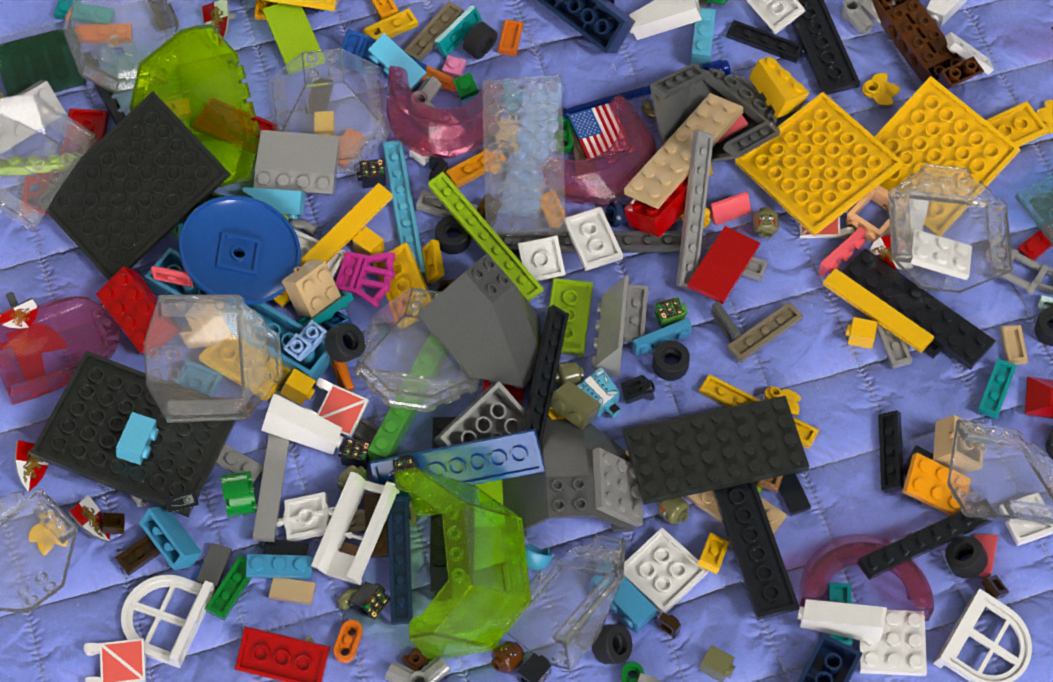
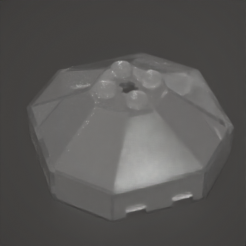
(103, 25)

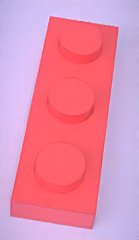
(843, 252)

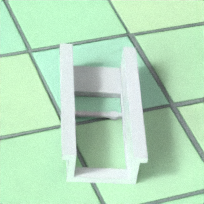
(342, 565)

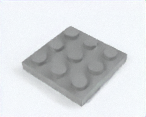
(616, 488)

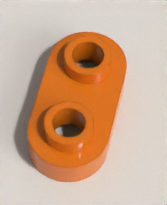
(348, 642)

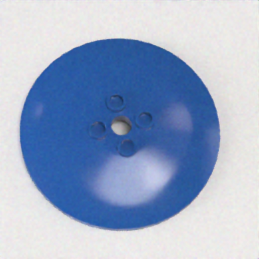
(245, 226)

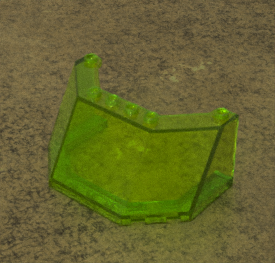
(484, 567)

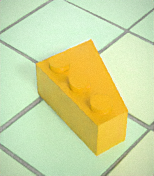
(778, 86)

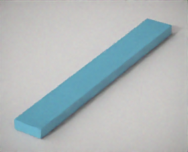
(402, 199)

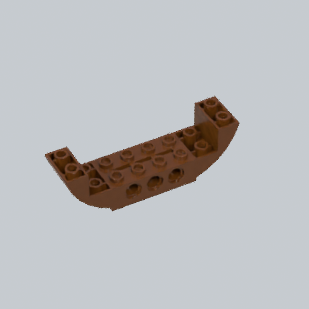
(923, 43)

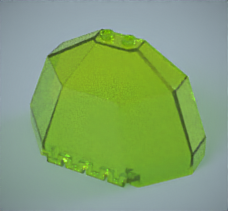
(204, 88)

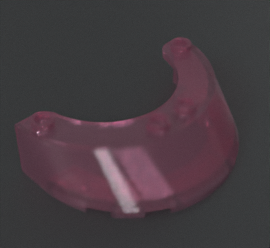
(430, 129)
(609, 173)
(846, 552)

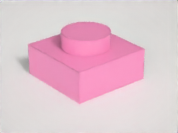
(454, 66)

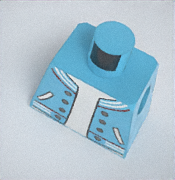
(604, 391)

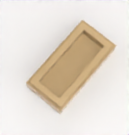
(1013, 344)
(292, 591)

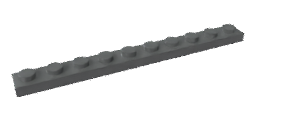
(627, 240)

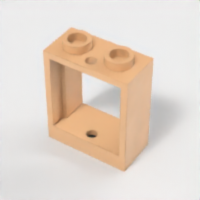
(879, 196)

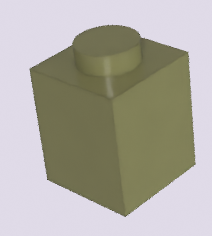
(717, 664)

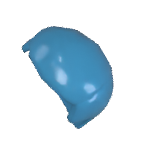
(537, 558)

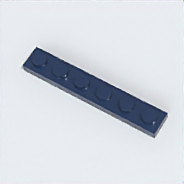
(400, 562)

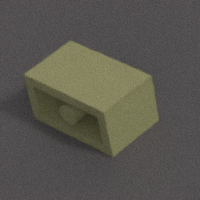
(575, 405)

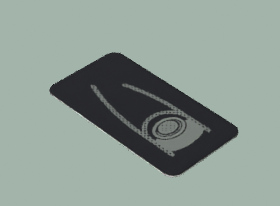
(181, 501)

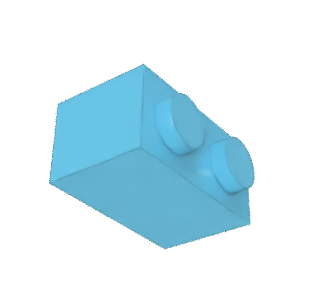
(136, 438)

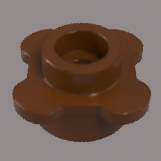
(415, 654)

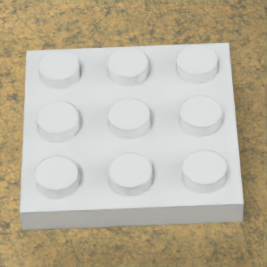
(663, 570)
(899, 648)

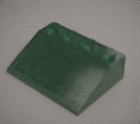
(37, 59)

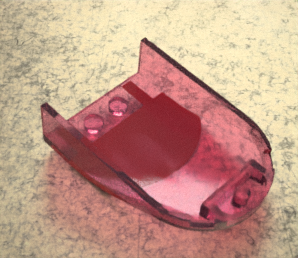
(48, 352)

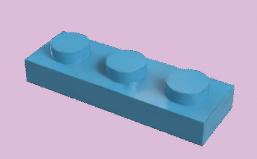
(646, 343)
(279, 566)

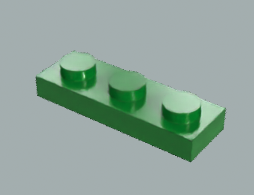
(229, 590)

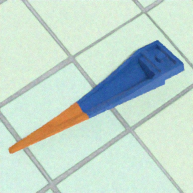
(359, 43)

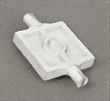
(306, 516)

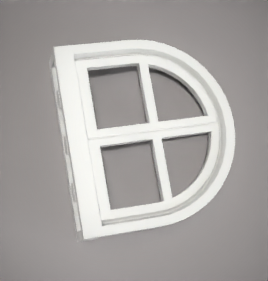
(189, 625)
(964, 629)

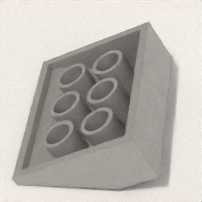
(297, 162)
(611, 329)
(487, 416)

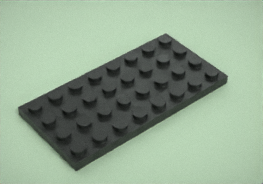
(715, 450)

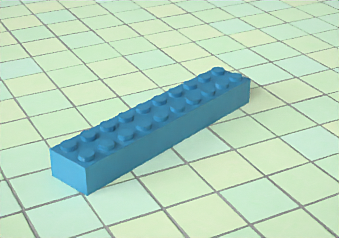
(313, 365)

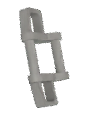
(1036, 284)

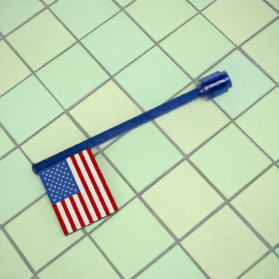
(596, 124)

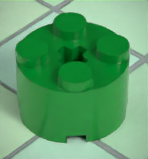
(239, 493)

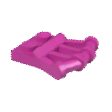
(354, 271)

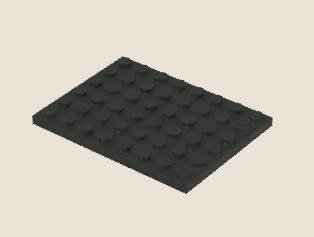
(135, 186)
(92, 417)

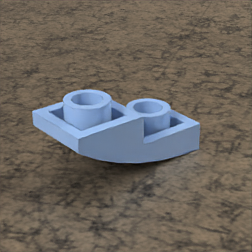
(304, 343)

